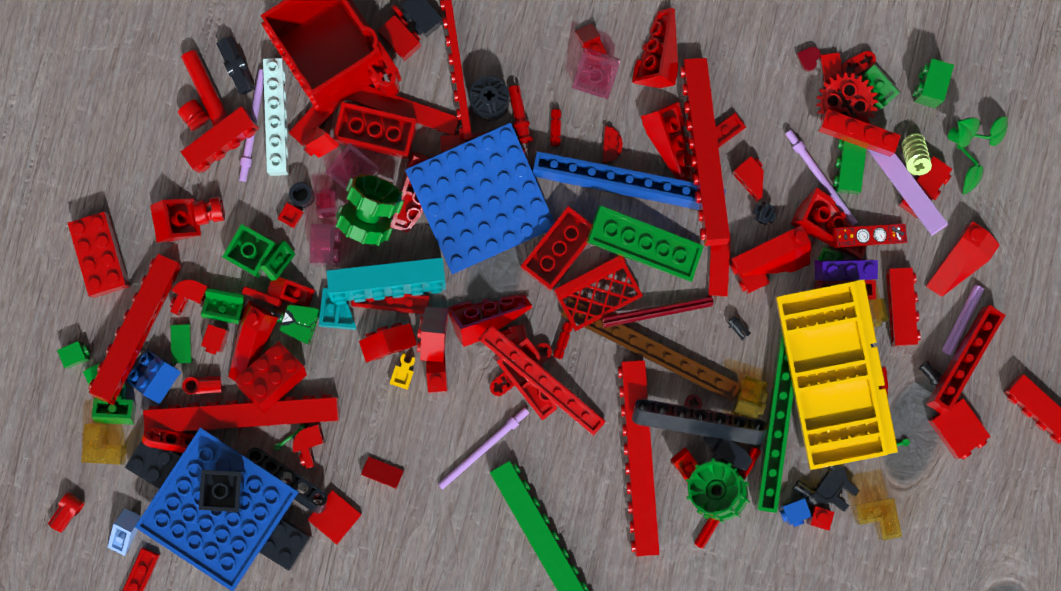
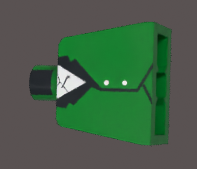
(298, 322)

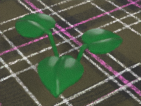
(962, 137)

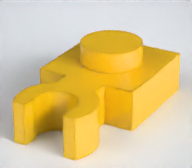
(402, 375)

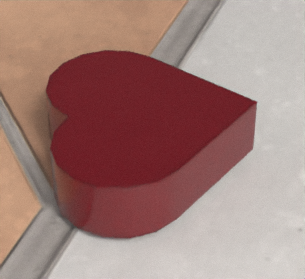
(808, 58)

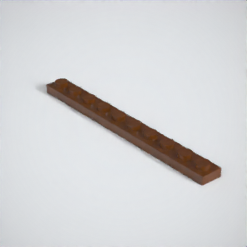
(658, 354)

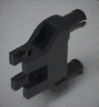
(828, 488)

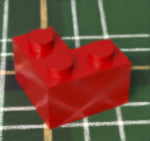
(432, 334)
(387, 341)

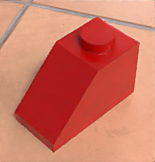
(318, 142)
(751, 177)
(290, 291)
(436, 376)

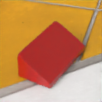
(382, 472)

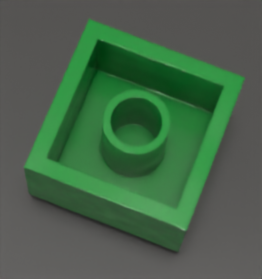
(933, 83)
(249, 250)

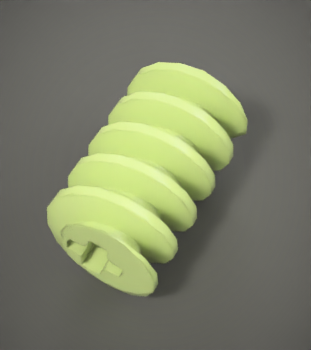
(916, 154)

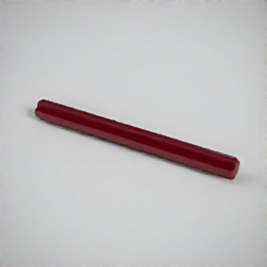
(657, 311)

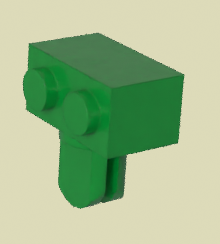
(120, 413)

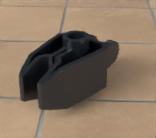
(729, 452)

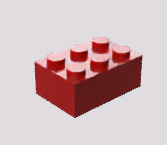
(270, 376)

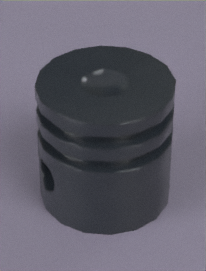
(301, 195)

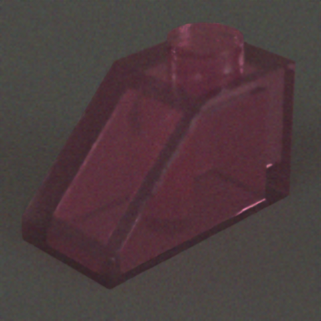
(326, 203)

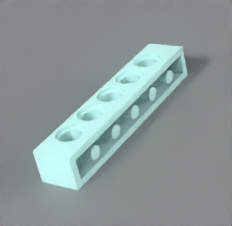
(276, 117)

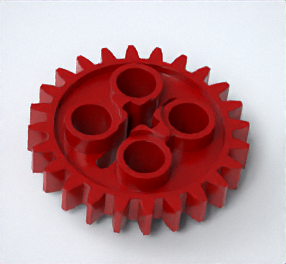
(862, 93)

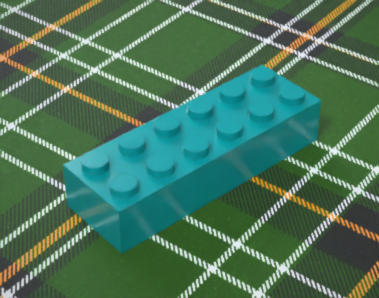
(386, 280)

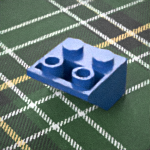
(153, 376)

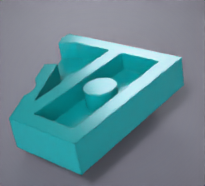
(335, 315)

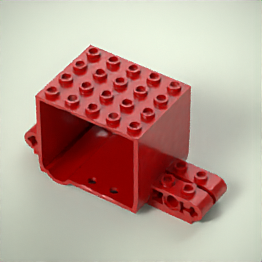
(330, 50)

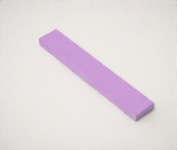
(910, 191)

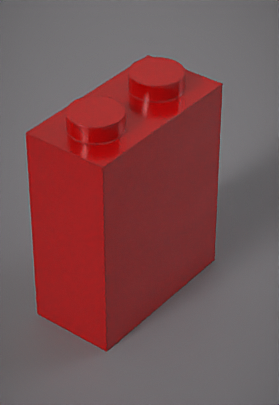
(960, 430)

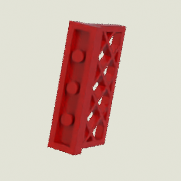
(590, 278)

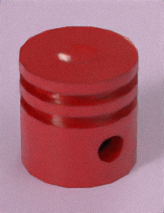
(193, 115)

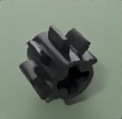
(764, 213)

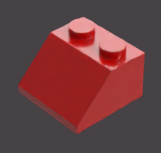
(174, 220)

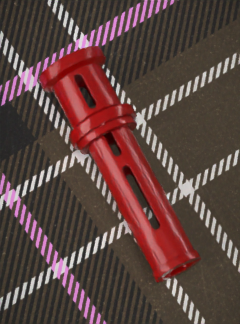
(520, 124)

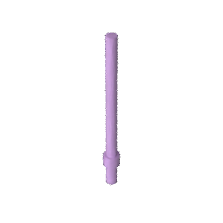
(799, 147)
(246, 160)
(511, 423)

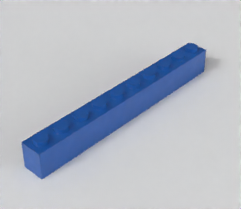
(615, 180)

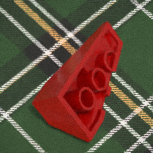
(782, 254)
(967, 255)

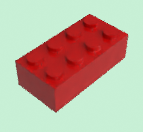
(375, 130)
(558, 249)
(98, 254)

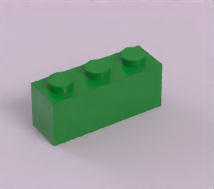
(850, 168)

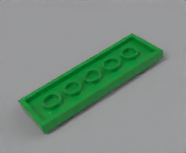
(644, 243)

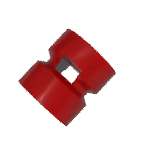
(204, 215)

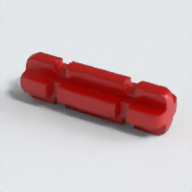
(555, 128)
(563, 340)

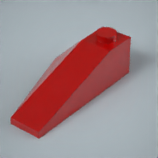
(659, 60)
(666, 133)
(411, 208)
(819, 218)
(473, 319)
(251, 337)
(537, 400)

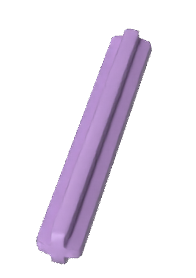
(963, 320)

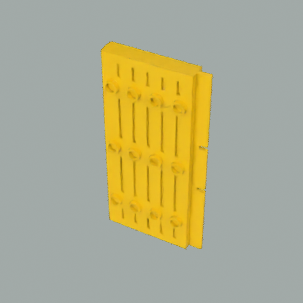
(836, 374)

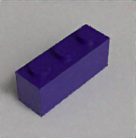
(846, 269)

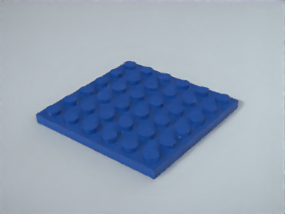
(480, 198)
(216, 541)

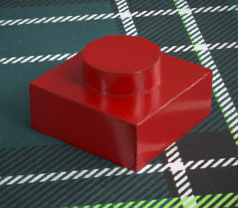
(290, 215)

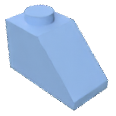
(123, 531)

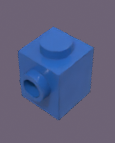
(795, 512)

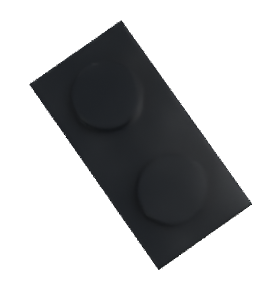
(422, 15)

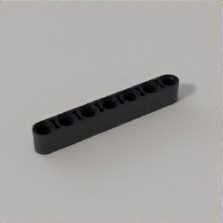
(699, 421)

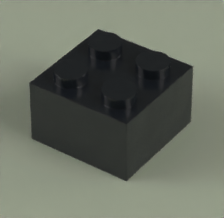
(221, 490)

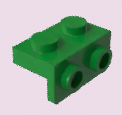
(882, 85)
(223, 306)

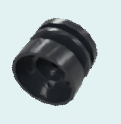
(499, 102)

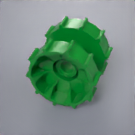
(369, 209)
(702, 487)

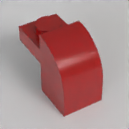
(187, 290)
(305, 441)

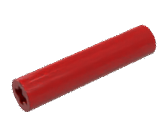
(204, 86)

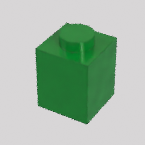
(74, 354)

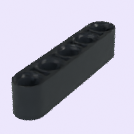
(297, 481)

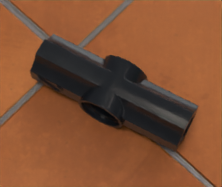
(235, 65)

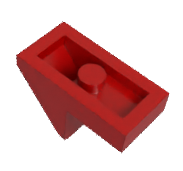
(590, 38)
(684, 463)

